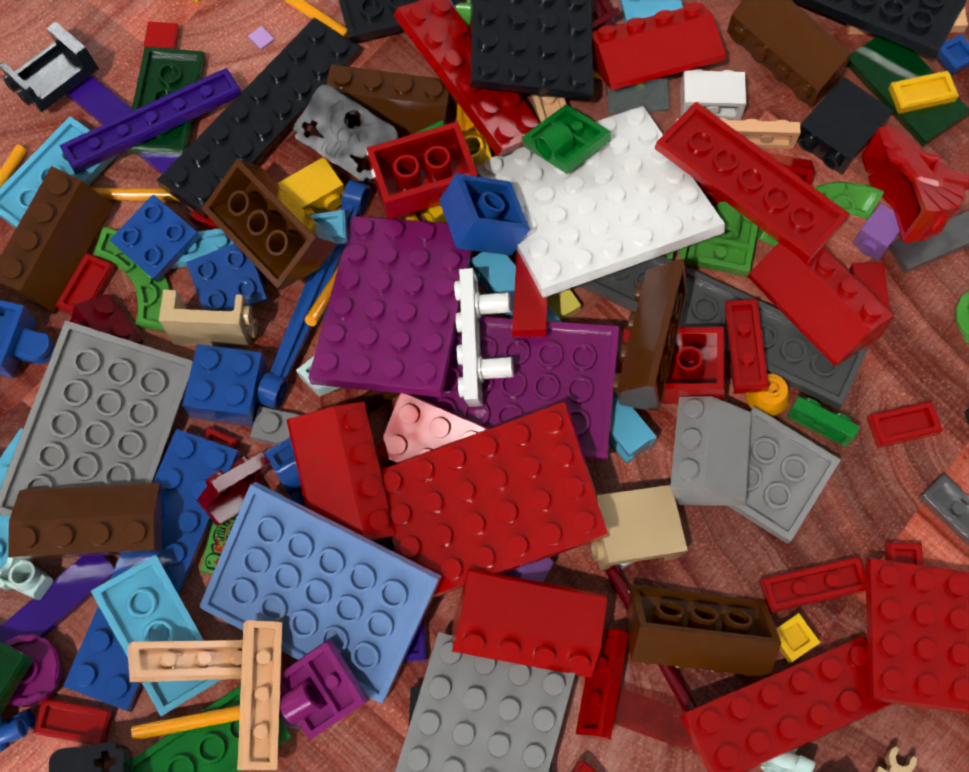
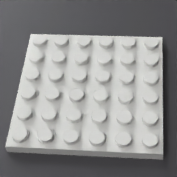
(608, 210)

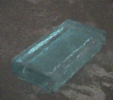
(648, 94)

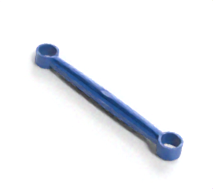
(274, 384)

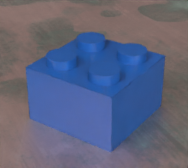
(483, 214)
(224, 385)

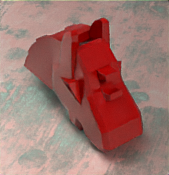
(913, 183)

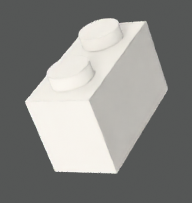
(717, 91)

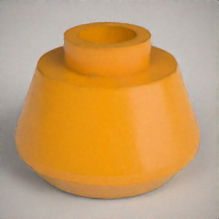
(774, 400)

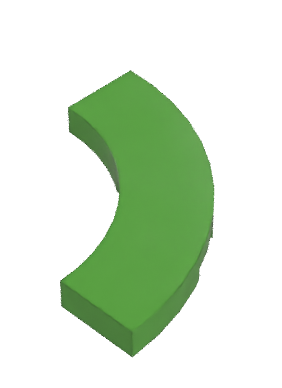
(853, 197)
(147, 289)

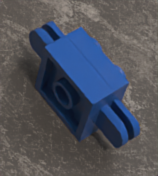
(20, 340)

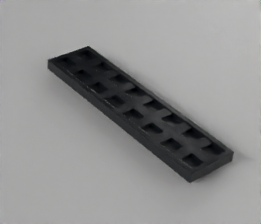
(258, 114)

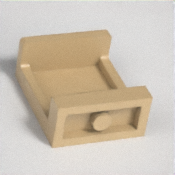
(207, 327)
(640, 526)

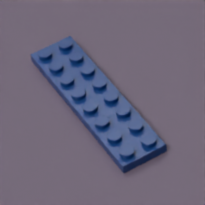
(101, 664)

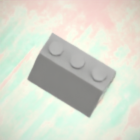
(710, 452)

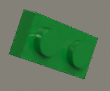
(829, 425)

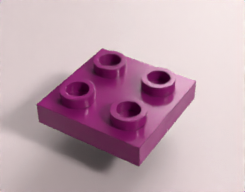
(319, 690)

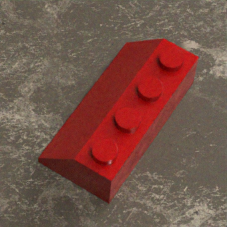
(656, 46)
(822, 301)
(341, 469)
(529, 623)

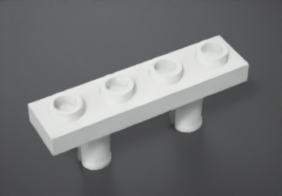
(469, 353)

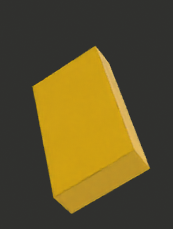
(923, 92)

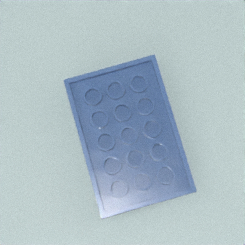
(321, 586)

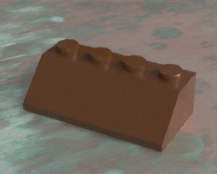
(790, 46)
(397, 98)
(268, 225)
(52, 239)
(652, 337)
(86, 522)
(701, 631)

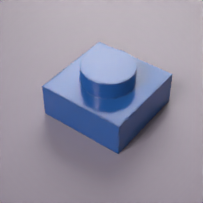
(955, 54)

